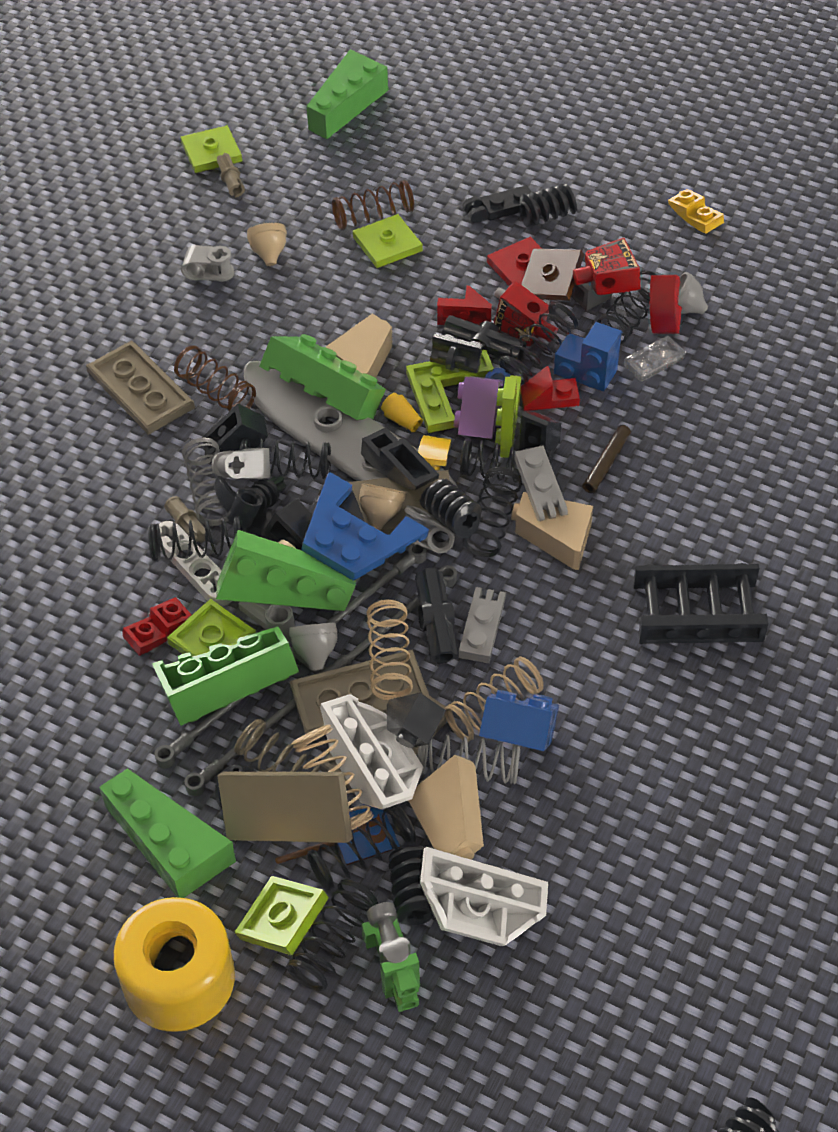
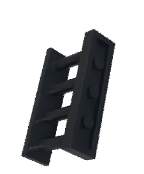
(699, 628)

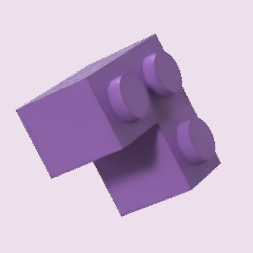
(478, 407)

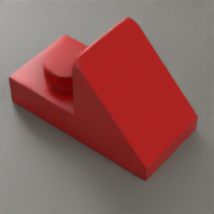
(472, 308)
(545, 393)

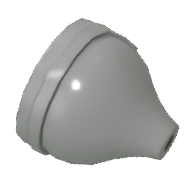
(691, 295)
(314, 643)

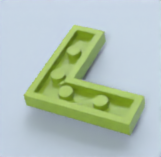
(427, 385)
(506, 417)

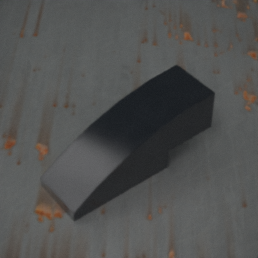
(397, 460)

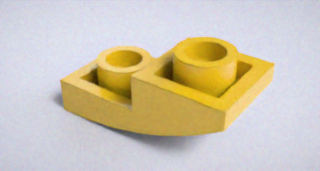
(692, 209)
(435, 450)

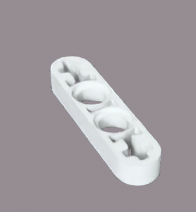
(193, 563)

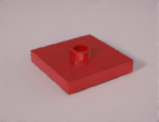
(513, 260)

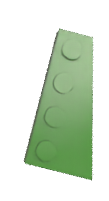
(346, 93)
(324, 375)
(280, 575)
(225, 673)
(169, 836)

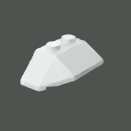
(380, 764)
(481, 898)

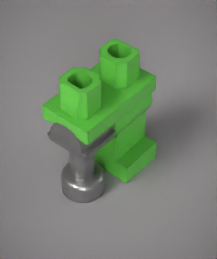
(397, 965)

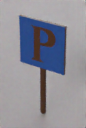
(362, 844)

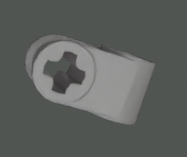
(207, 262)
(246, 464)
(433, 525)

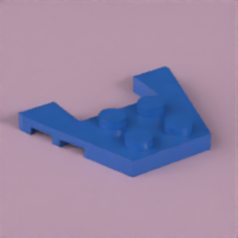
(349, 542)

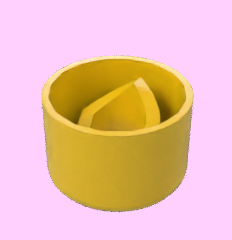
(182, 996)

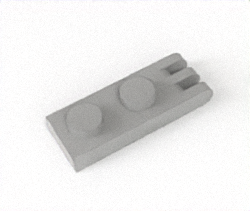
(540, 482)
(481, 626)

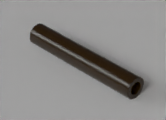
(606, 459)

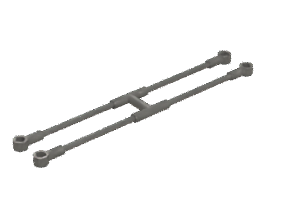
(345, 660)

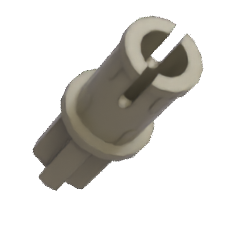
(230, 175)
(183, 515)

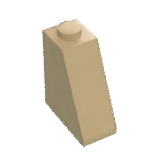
(365, 345)
(560, 536)
(450, 808)

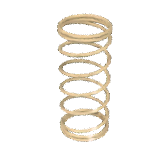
(388, 623)
(530, 688)
(300, 745)

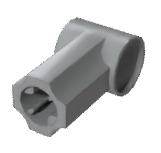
(270, 616)

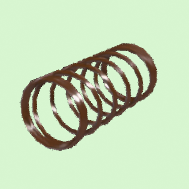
(338, 208)
(232, 394)

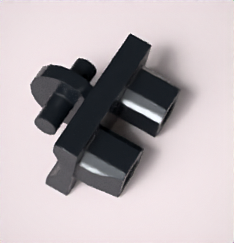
(456, 353)

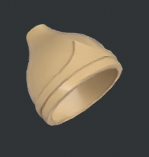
(267, 241)
(380, 503)

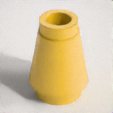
(401, 412)

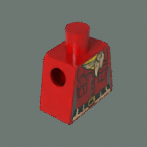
(610, 269)
(520, 309)

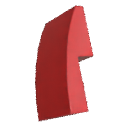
(664, 307)
(155, 629)

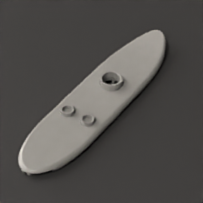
(300, 415)

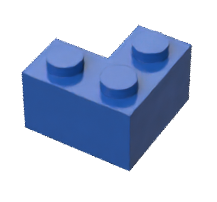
(590, 359)
(518, 721)

